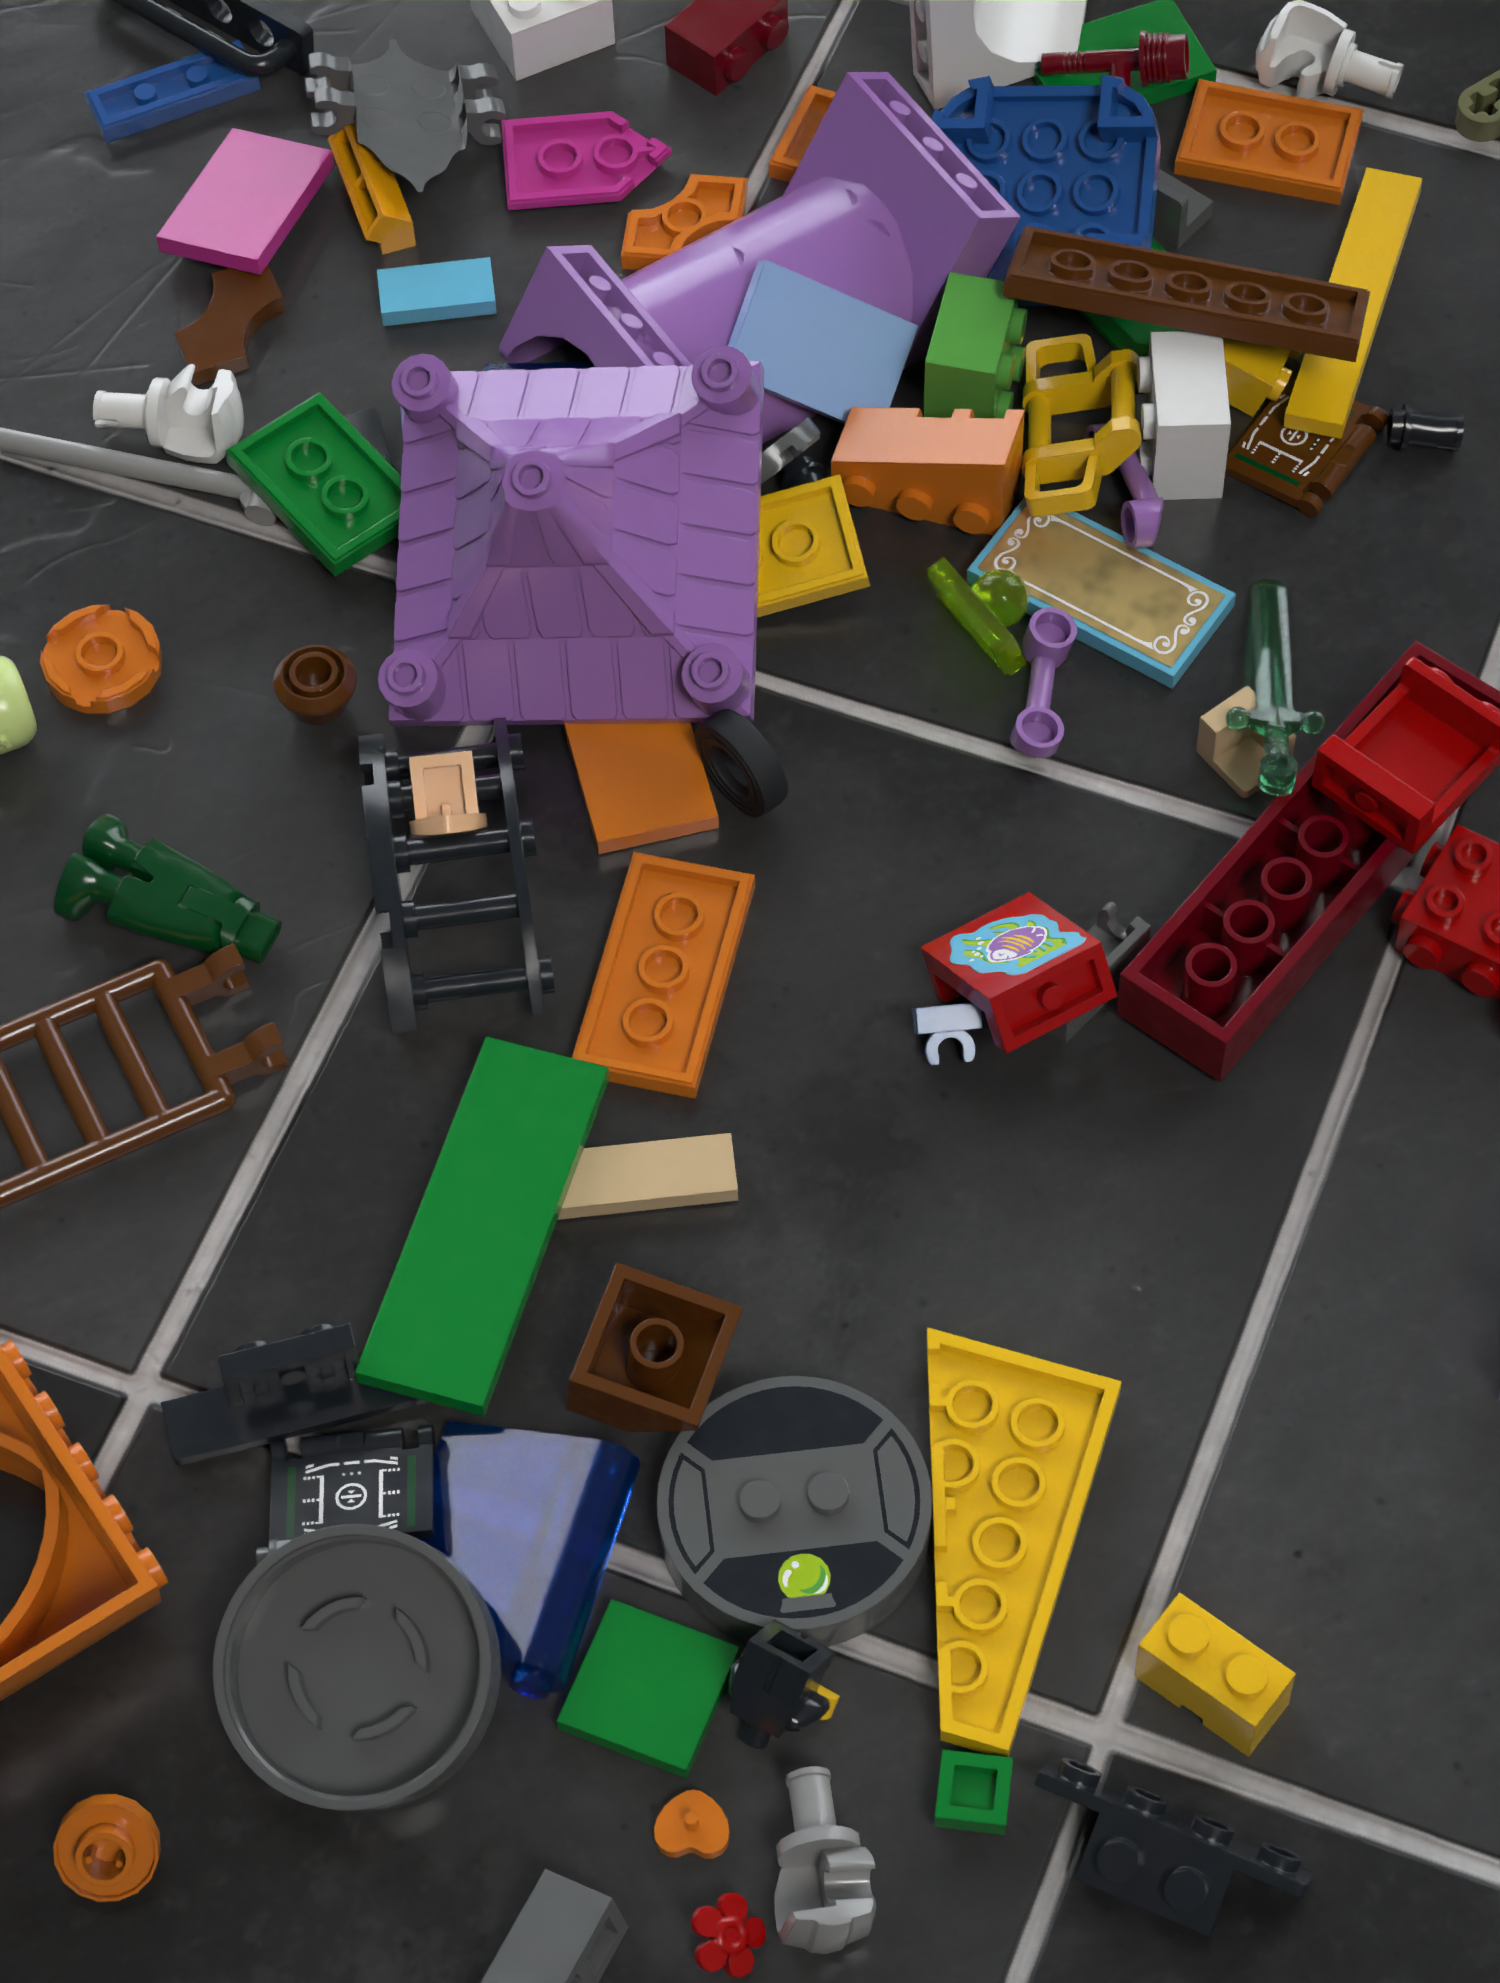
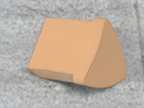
(444, 795)

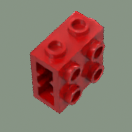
(1456, 913)

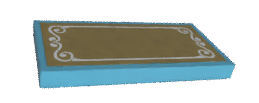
(1119, 597)

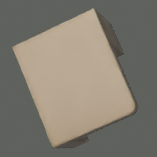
(1232, 752)

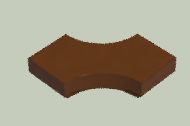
(224, 330)

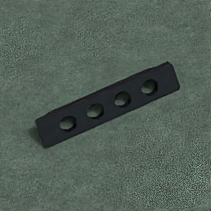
(287, 47)

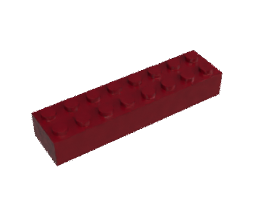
(1268, 911)

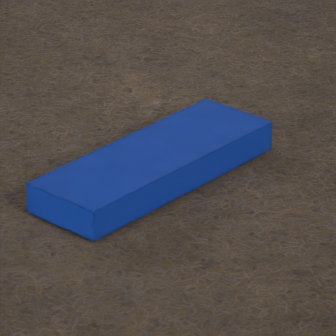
(165, 94)

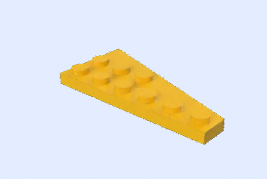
(1009, 1490)

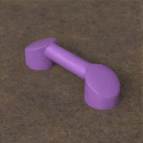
(1143, 514)
(1045, 648)

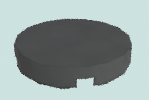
(788, 448)

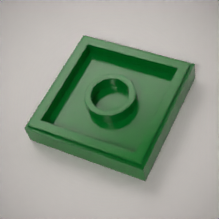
(648, 1688)

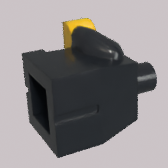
(779, 1684)

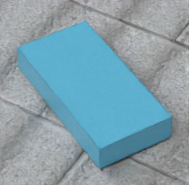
(436, 291)

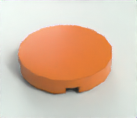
(101, 659)

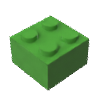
(974, 349)

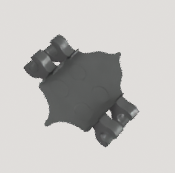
(406, 109)

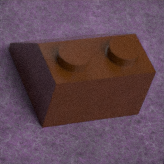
(651, 1354)

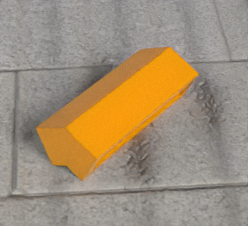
(376, 186)

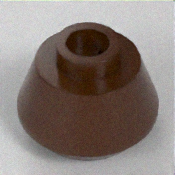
(315, 683)

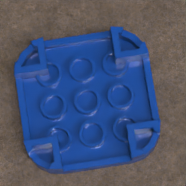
(1062, 157)

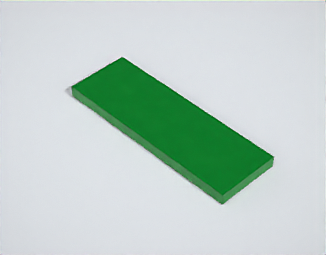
(483, 1227)

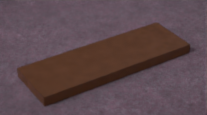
(1187, 293)

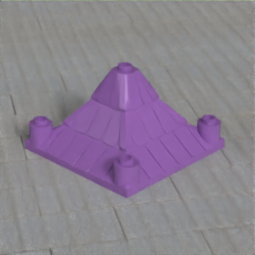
(577, 543)

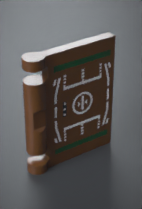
(1294, 461)

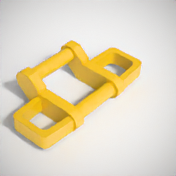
(1102, 385)

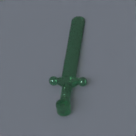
(1273, 690)

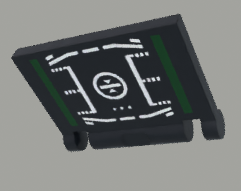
(354, 1481)

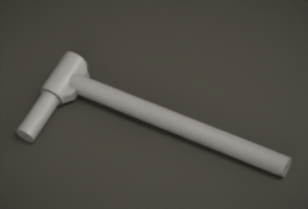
(139, 468)

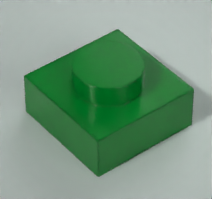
(973, 1792)

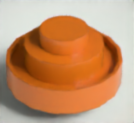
(107, 1847)

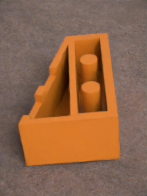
(932, 467)

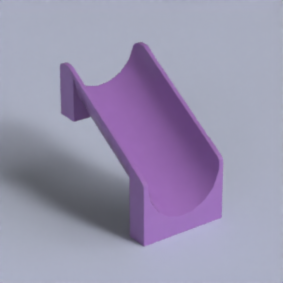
(869, 212)

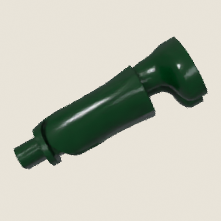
(164, 897)

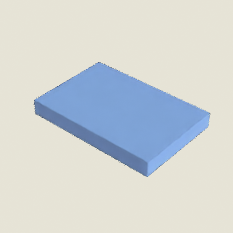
(820, 343)

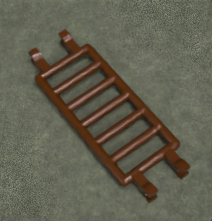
(219, 975)

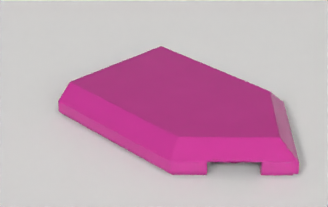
(575, 159)

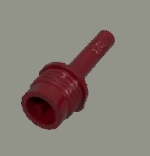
(1157, 59)

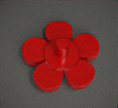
(728, 1936)

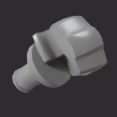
(825, 1873)

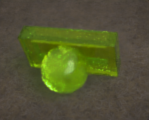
(986, 609)

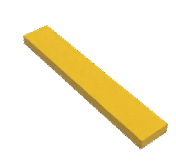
(1364, 261)

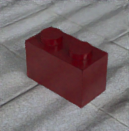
(722, 39)

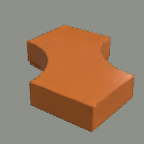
(697, 211)

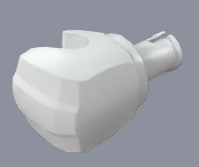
(1321, 52)
(179, 416)

